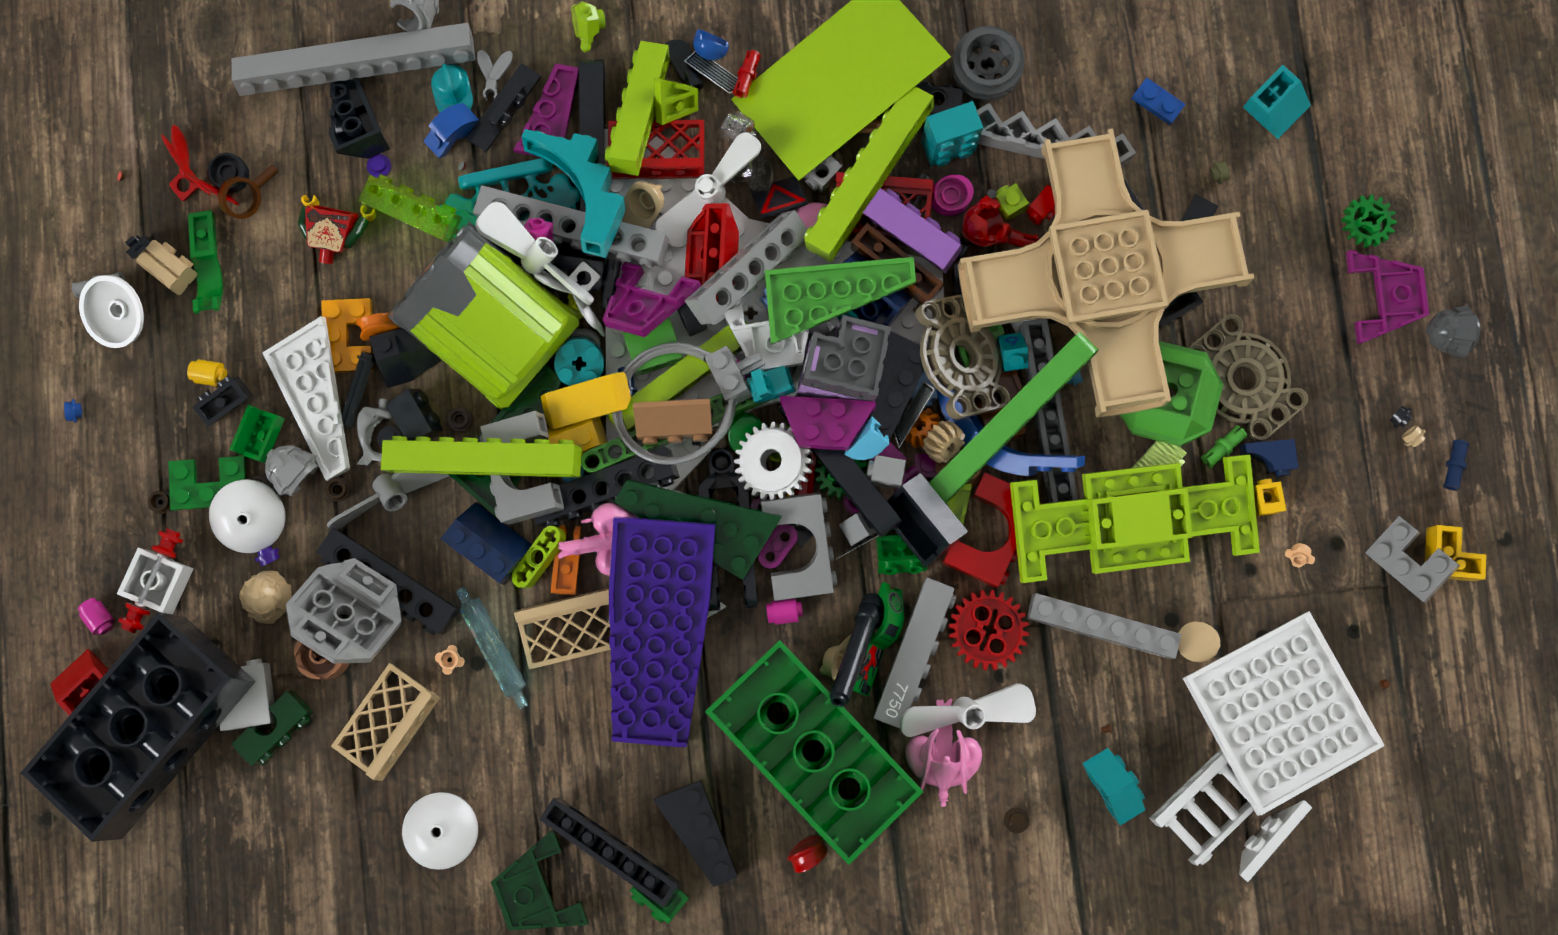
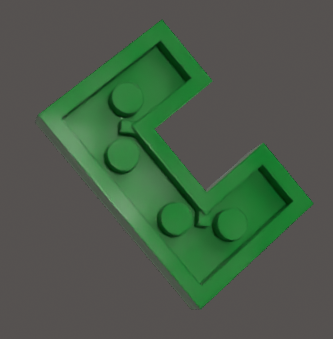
(190, 495)

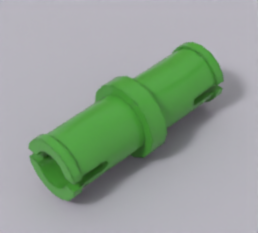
(1224, 446)

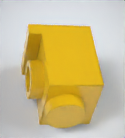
(1276, 498)

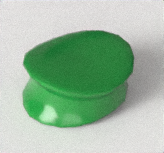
(740, 426)

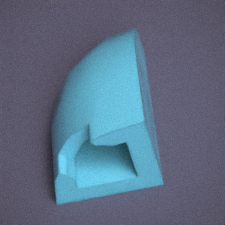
(868, 442)

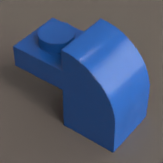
(448, 126)

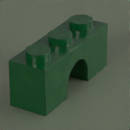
(290, 714)

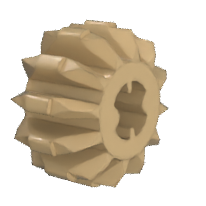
(944, 441)

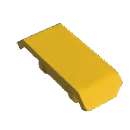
(586, 400)

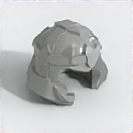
(423, 13)
(288, 467)

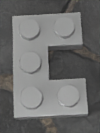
(1390, 555)

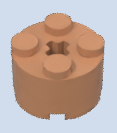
(314, 666)

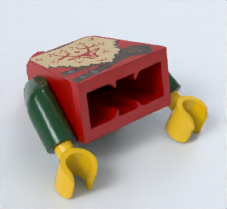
(331, 228)

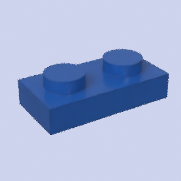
(1158, 101)

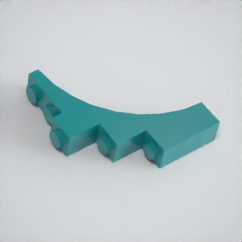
(593, 180)

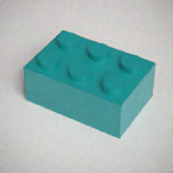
(951, 134)

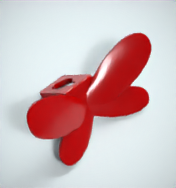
(180, 154)

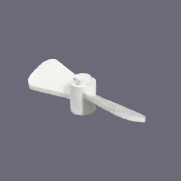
(681, 216)
(505, 230)
(1005, 705)

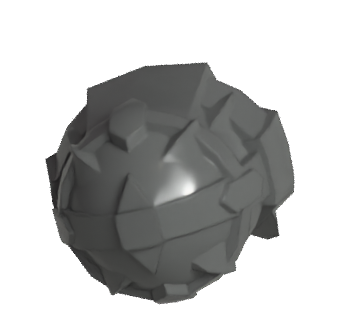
(1454, 331)

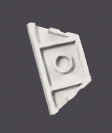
(1272, 834)

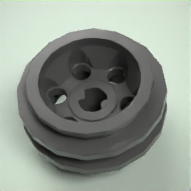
(980, 82)

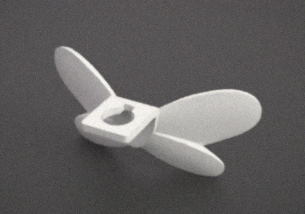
(586, 311)

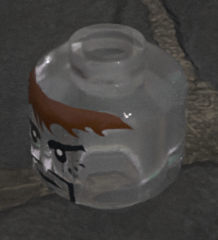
(736, 124)

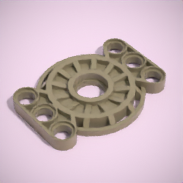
(985, 363)
(1268, 372)

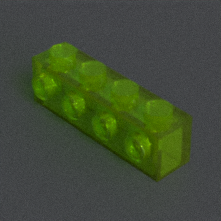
(409, 208)

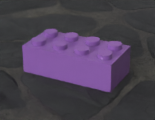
(912, 230)

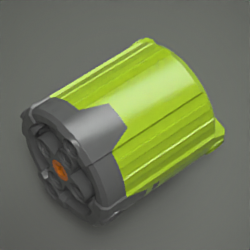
(485, 316)

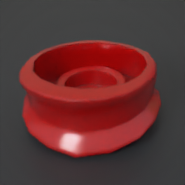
(807, 853)

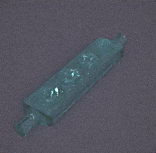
(492, 647)

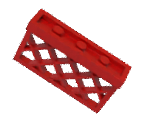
(669, 167)
(901, 186)

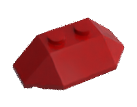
(711, 242)

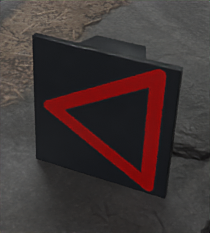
(780, 198)

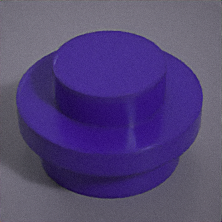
(379, 165)
(267, 555)

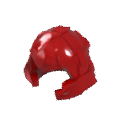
(984, 224)

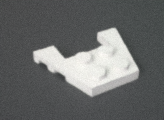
(756, 338)

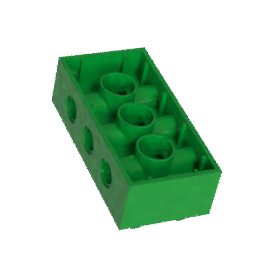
(812, 786)

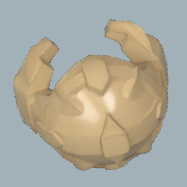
(265, 596)

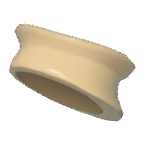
(1198, 642)

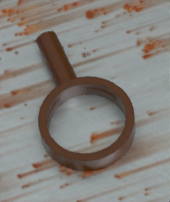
(254, 185)

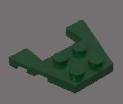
(525, 895)

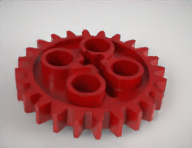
(1009, 638)

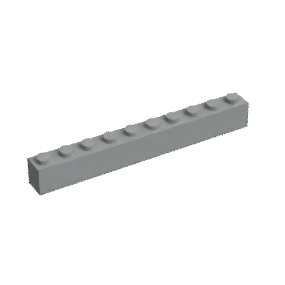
(353, 59)

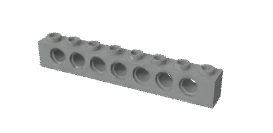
(655, 241)

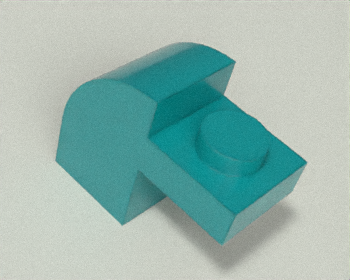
(770, 384)

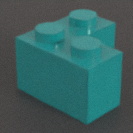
(1115, 785)

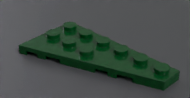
(738, 530)

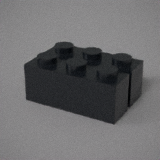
(926, 520)

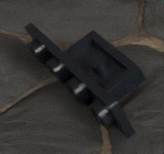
(503, 107)

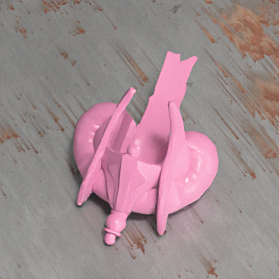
(602, 544)
(943, 762)

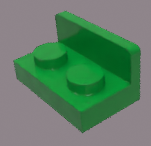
(896, 556)

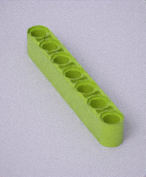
(679, 377)

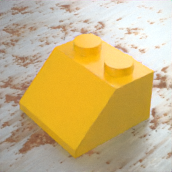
(584, 434)

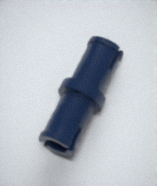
(1456, 465)

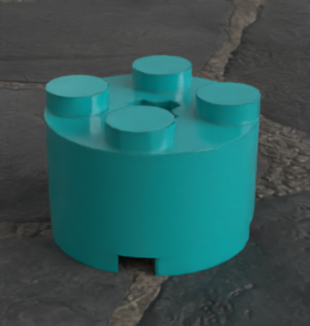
(568, 352)

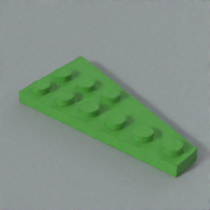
(815, 294)

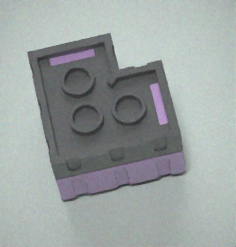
(846, 363)

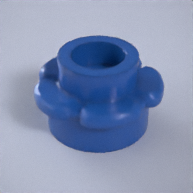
(72, 410)

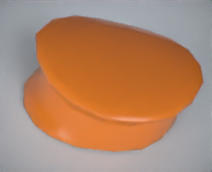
(375, 324)

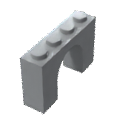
(516, 504)
(816, 576)

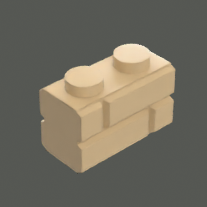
(166, 267)

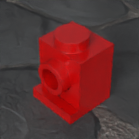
(1042, 207)

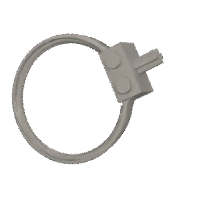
(729, 377)

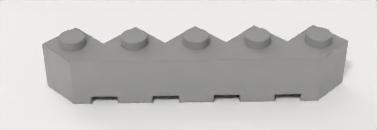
(1021, 137)

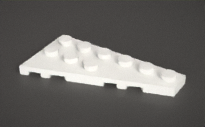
(308, 382)

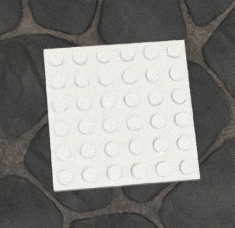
(1283, 713)

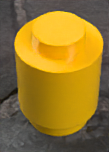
(206, 372)

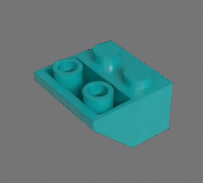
(1278, 102)

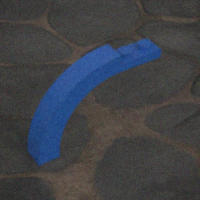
(1008, 459)

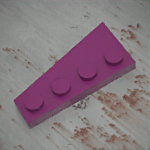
(554, 108)

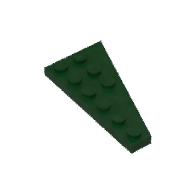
(527, 401)

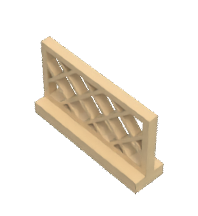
(558, 609)
(404, 730)

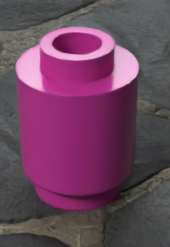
(784, 611)
(96, 616)

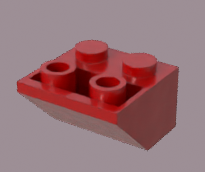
(77, 680)

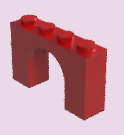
(987, 566)

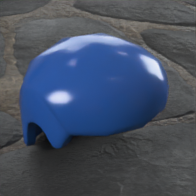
(709, 46)

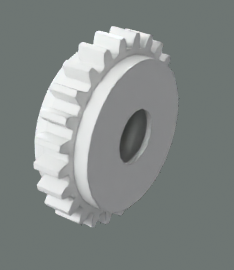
(754, 457)

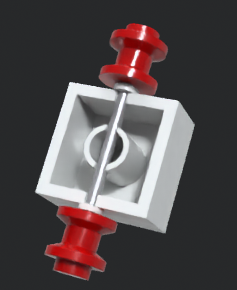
(153, 581)

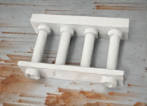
(1184, 799)

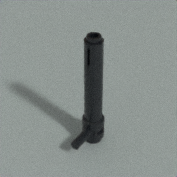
(866, 620)

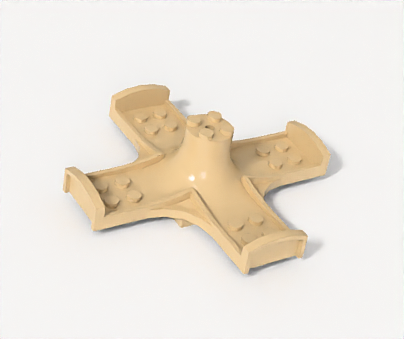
(1105, 272)

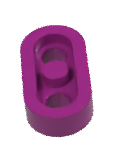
(777, 546)

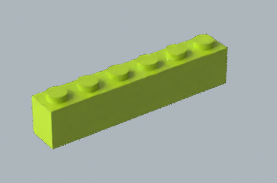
(638, 109)

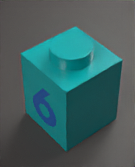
(1013, 351)

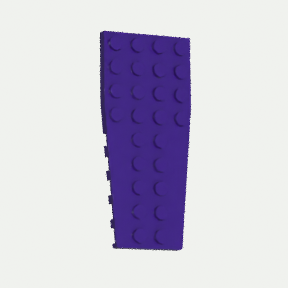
(657, 626)

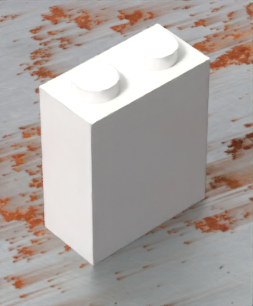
(253, 707)

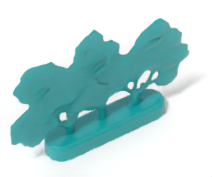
(562, 194)

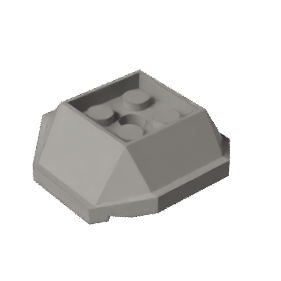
(348, 590)

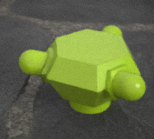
(587, 23)

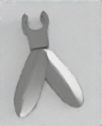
(493, 73)

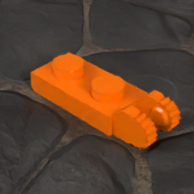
(566, 569)

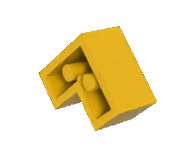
(1450, 542)

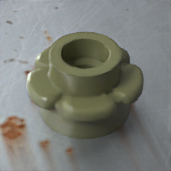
(1219, 172)

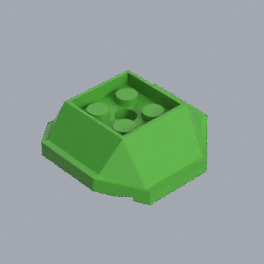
(1191, 409)

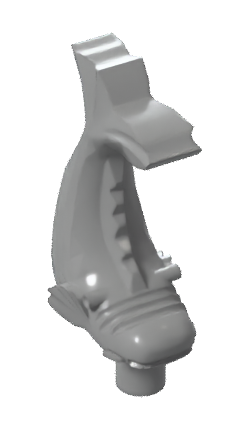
(366, 421)

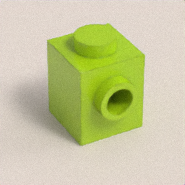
(1011, 202)

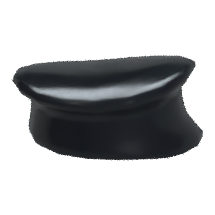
(227, 166)

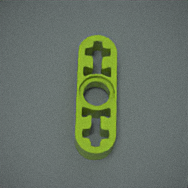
(528, 559)

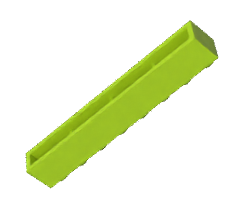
(868, 173)
(481, 457)

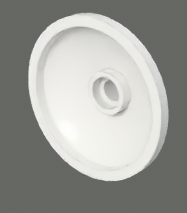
(111, 311)
(260, 506)
(457, 828)

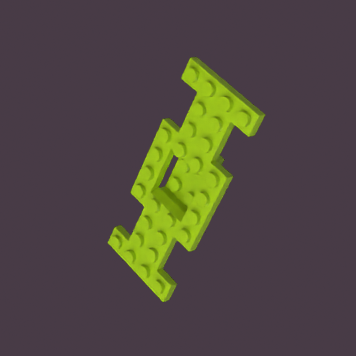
(1137, 527)

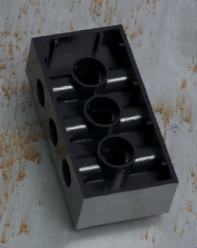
(109, 723)

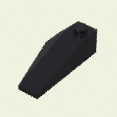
(353, 121)
(401, 357)

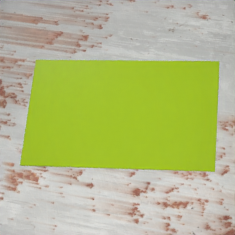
(839, 80)

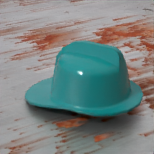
(451, 87)

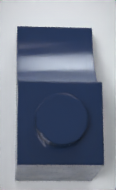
(1276, 456)

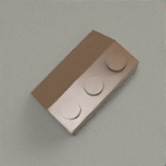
(673, 421)

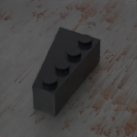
(898, 382)
(698, 828)

